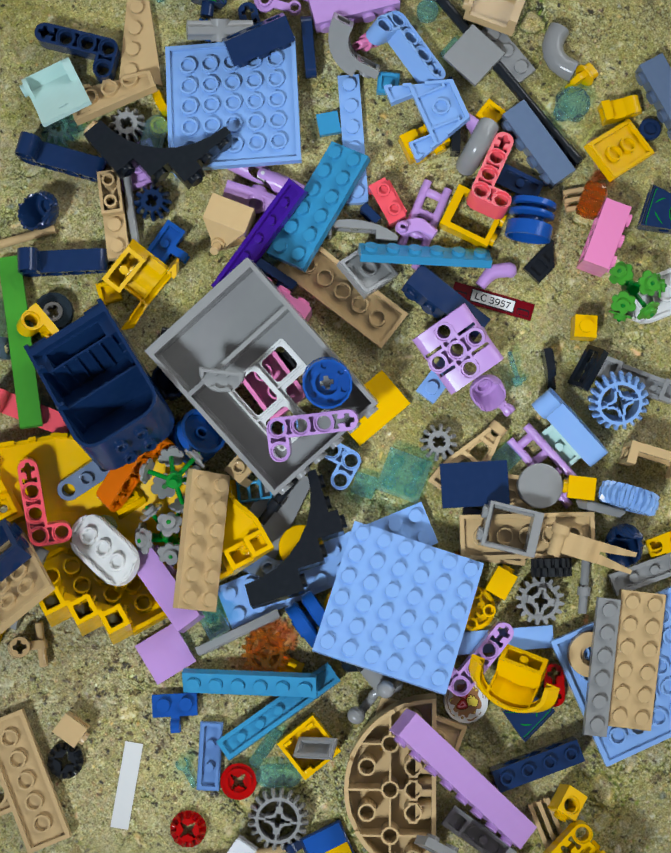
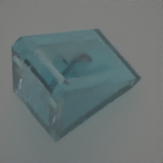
(215, 623)

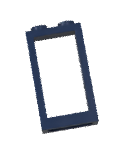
(17, 553)

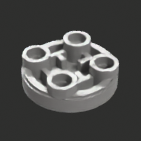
(539, 485)

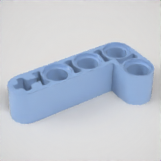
(407, 45)
(571, 428)
(341, 468)

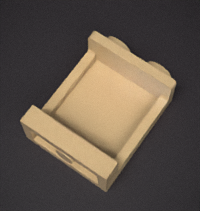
(494, 14)
(635, 449)

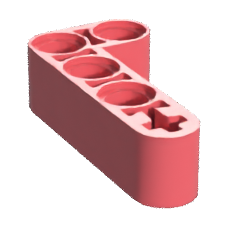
(490, 196)
(51, 418)
(38, 501)

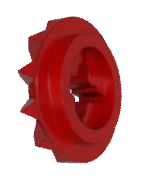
(227, 781)
(188, 817)

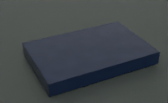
(474, 483)

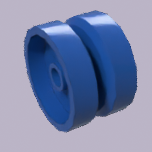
(196, 434)
(306, 621)

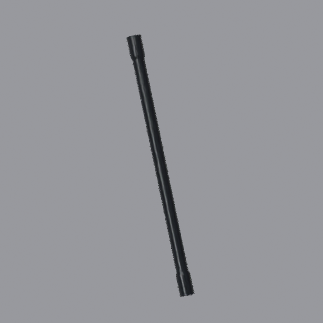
(567, 148)

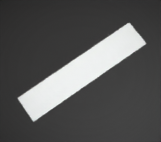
(126, 785)

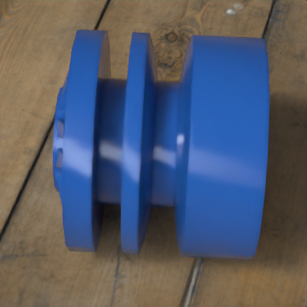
(531, 219)
(339, 389)

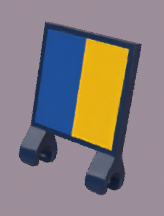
(327, 839)

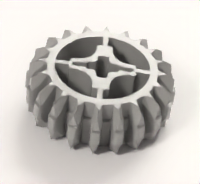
(269, 817)

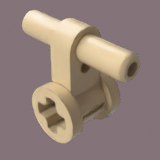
(40, 645)

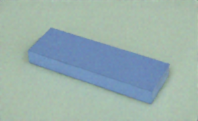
(209, 756)

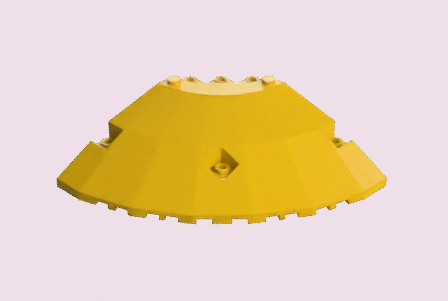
(77, 588)

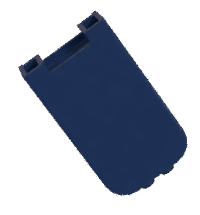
(102, 389)

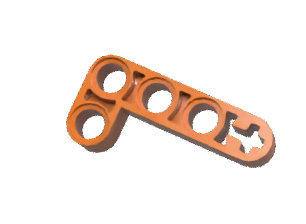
(121, 482)

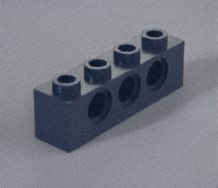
(537, 764)

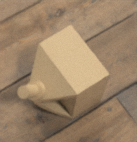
(227, 222)

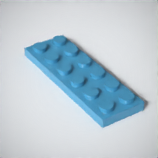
(327, 194)

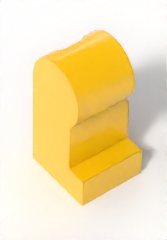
(619, 109)
(659, 544)

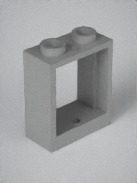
(532, 534)

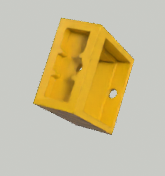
(446, 224)

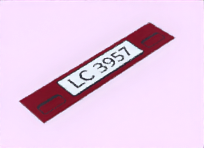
(495, 301)

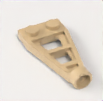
(464, 453)

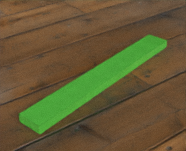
(23, 369)

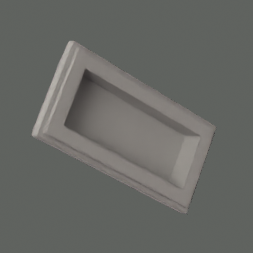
(600, 508)
(315, 748)

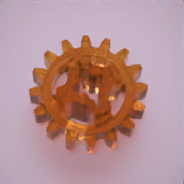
(264, 643)

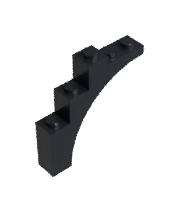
(156, 162)
(286, 579)

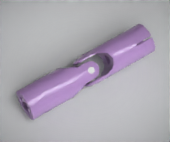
(266, 177)

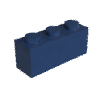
(259, 40)

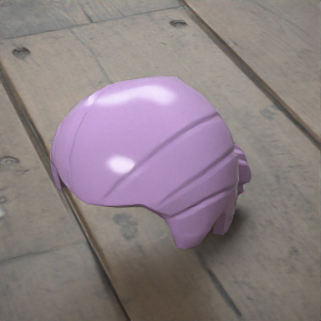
(489, 394)

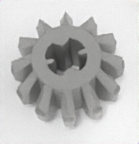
(126, 118)
(436, 434)

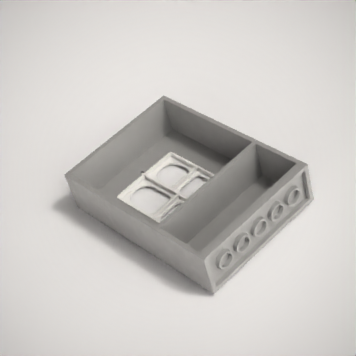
(236, 331)

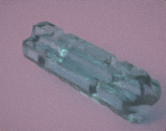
(265, 747)

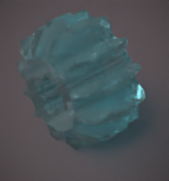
(68, 129)

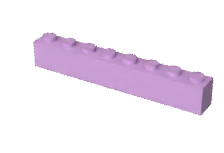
(463, 778)

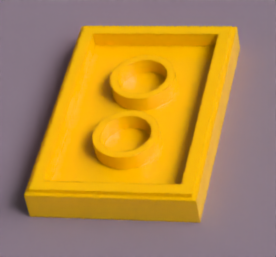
(619, 150)
(390, 405)

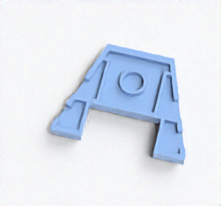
(439, 109)

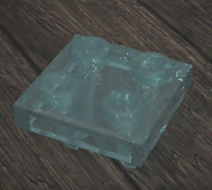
(403, 475)

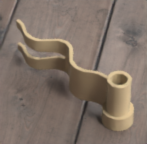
(585, 548)

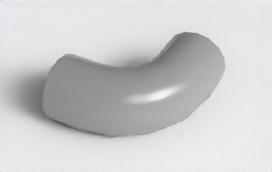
(554, 52)
(477, 146)

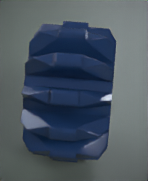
(160, 198)

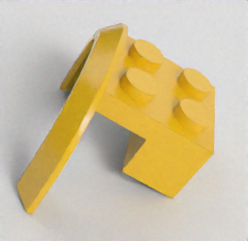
(141, 276)
(515, 681)

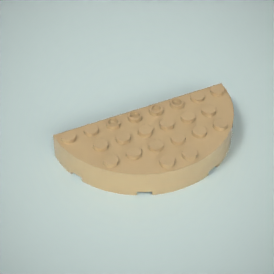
(386, 789)

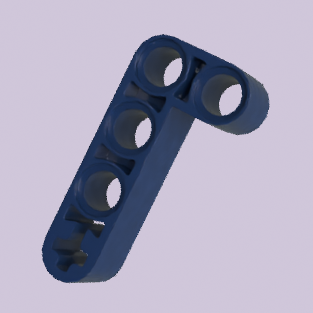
(76, 47)
(58, 158)
(61, 262)

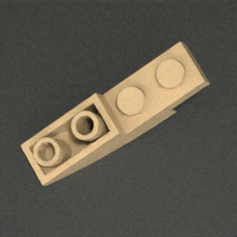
(113, 213)

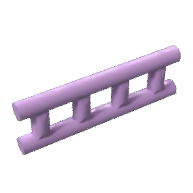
(417, 211)
(547, 451)

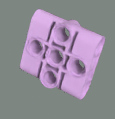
(458, 375)

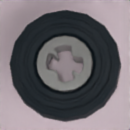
(64, 309)

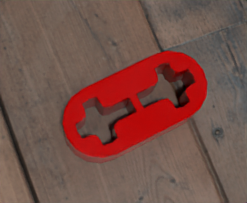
(559, 682)

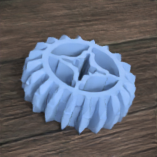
(623, 417)
(628, 497)

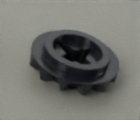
(74, 755)

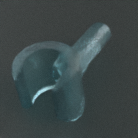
(187, 772)

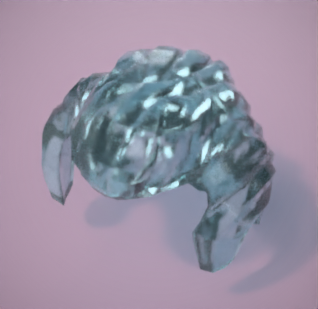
(571, 104)

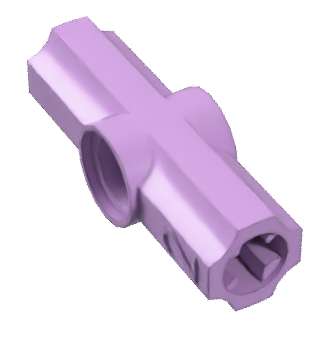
(253, 196)

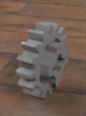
(539, 611)

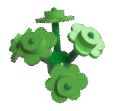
(625, 299)

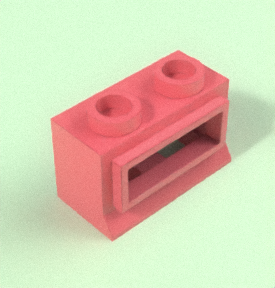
(388, 201)

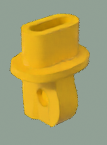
(584, 75)

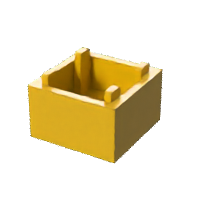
(308, 727)

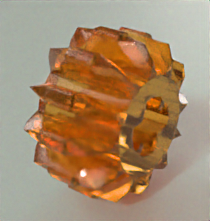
(591, 200)

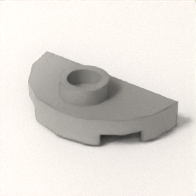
(221, 380)

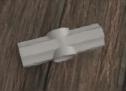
(214, 29)

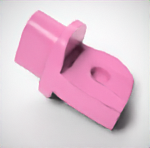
(363, 44)

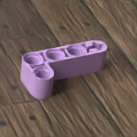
(312, 429)
(463, 672)

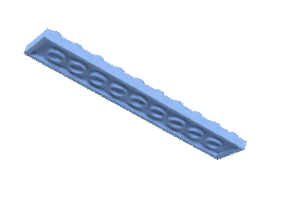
(408, 522)

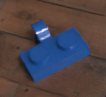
(167, 243)
(174, 706)

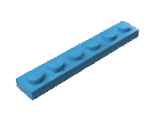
(424, 255)
(250, 682)
(272, 716)

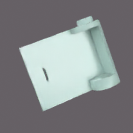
(55, 92)

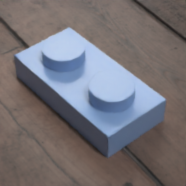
(432, 386)

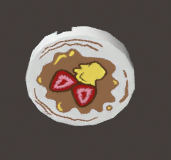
(465, 708)

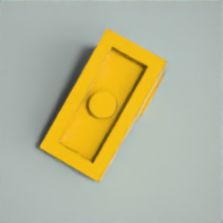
(40, 321)

